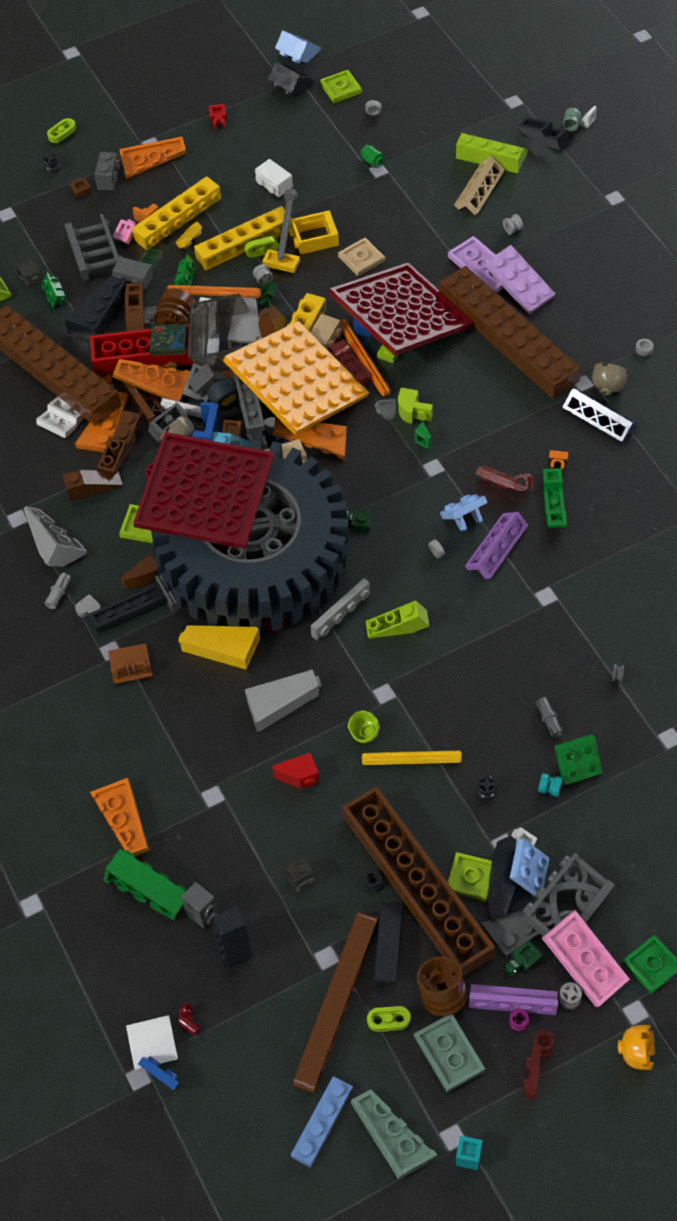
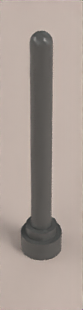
(290, 197)

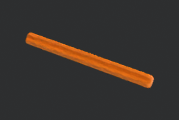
(218, 291)
(364, 358)

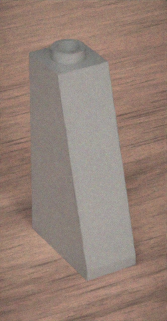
(244, 326)
(280, 697)

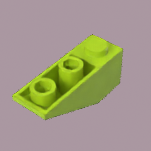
(399, 621)

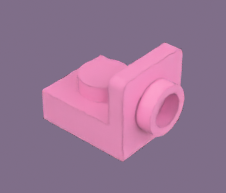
(124, 231)

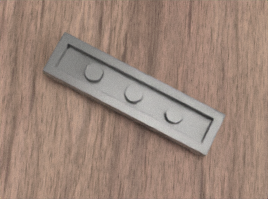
(340, 609)

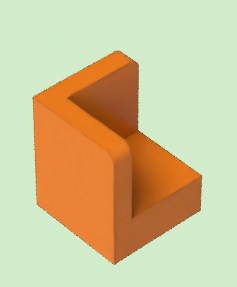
(140, 215)

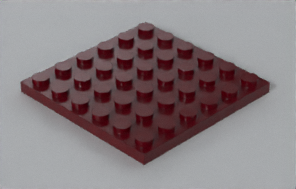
(401, 308)
(204, 490)

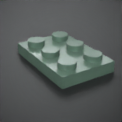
(449, 1053)

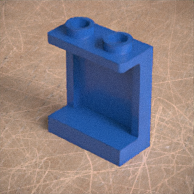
(211, 420)

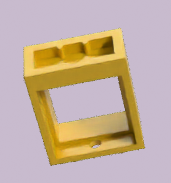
(311, 222)

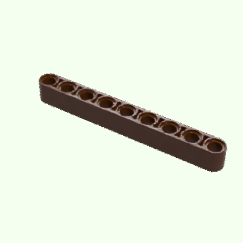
(336, 1003)

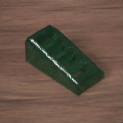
(150, 253)

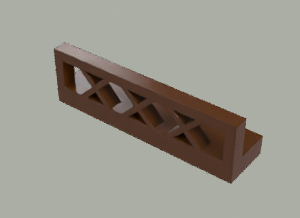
(140, 402)

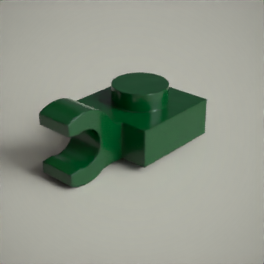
(267, 293)
(360, 519)
(524, 956)

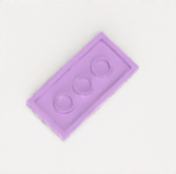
(474, 255)
(519, 279)

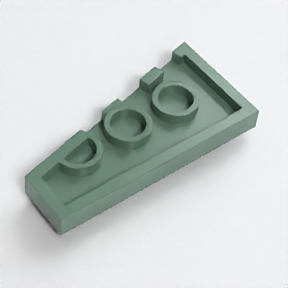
(396, 1141)

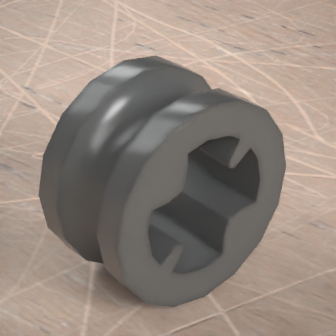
(618, 673)

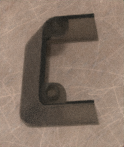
(204, 329)

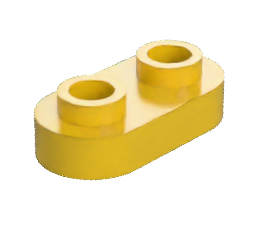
(192, 232)

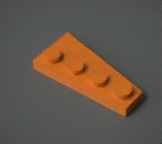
(146, 156)
(157, 380)
(324, 436)
(96, 437)
(121, 812)

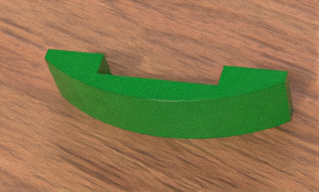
(554, 498)

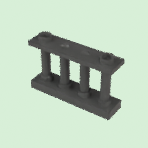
(77, 246)

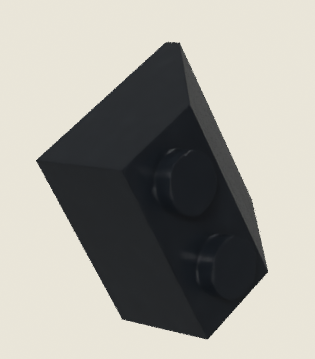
(290, 79)

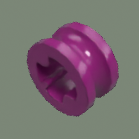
(519, 1012)

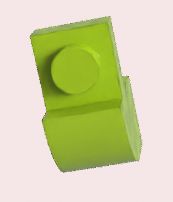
(410, 407)

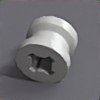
(513, 224)
(262, 274)
(570, 990)

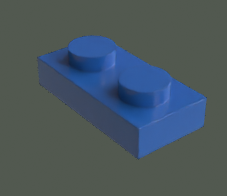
(167, 1077)

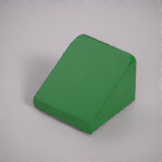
(422, 436)

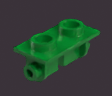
(185, 272)
(53, 290)

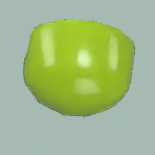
(363, 726)

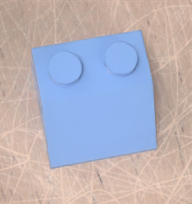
(296, 47)

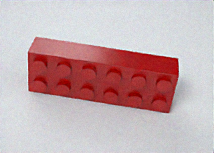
(130, 346)

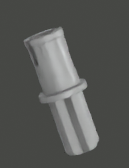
(57, 591)

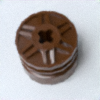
(174, 307)
(442, 986)

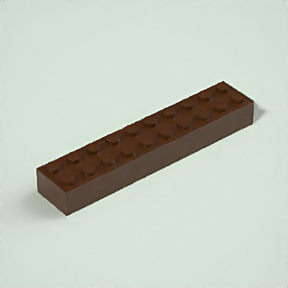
(511, 332)
(56, 368)
(418, 881)

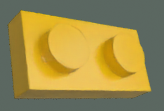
(288, 264)

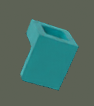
(469, 1152)

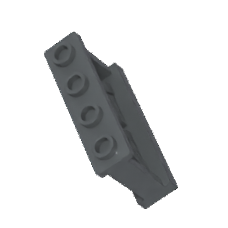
(251, 413)
(594, 894)

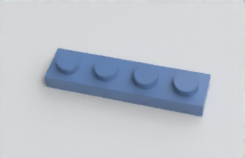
(321, 1122)

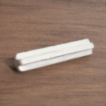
(189, 408)

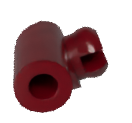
(186, 1019)

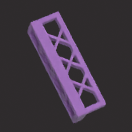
(499, 543)
(513, 998)

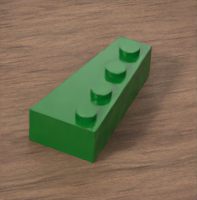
(145, 883)

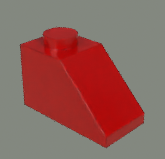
(297, 772)

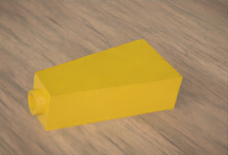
(221, 643)

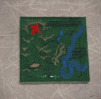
(168, 339)

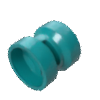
(555, 785)

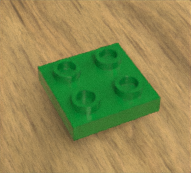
(578, 759)

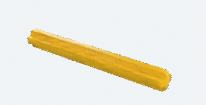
(411, 757)

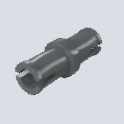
(549, 717)

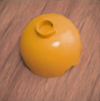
(637, 1047)

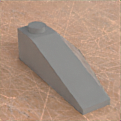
(51, 540)

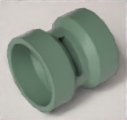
(571, 119)

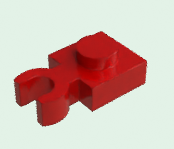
(217, 115)

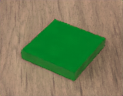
(652, 964)

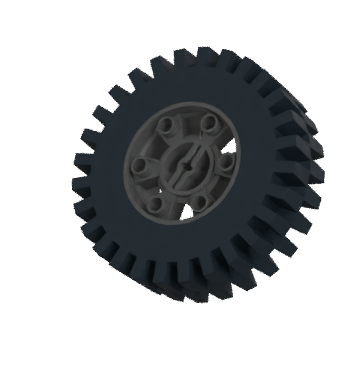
(266, 575)

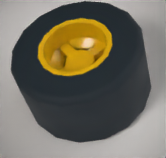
(223, 392)

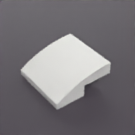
(60, 418)
(152, 1039)

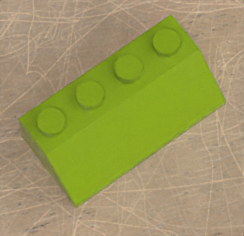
(479, 149)

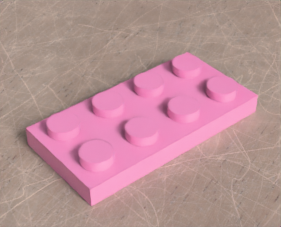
(585, 958)

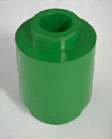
(372, 156)

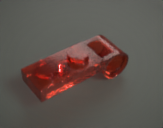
(343, 354)
(505, 481)
(533, 1062)

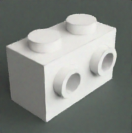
(273, 177)

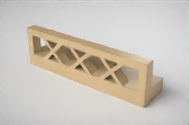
(484, 170)

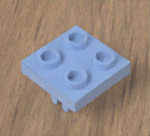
(467, 504)
(529, 867)

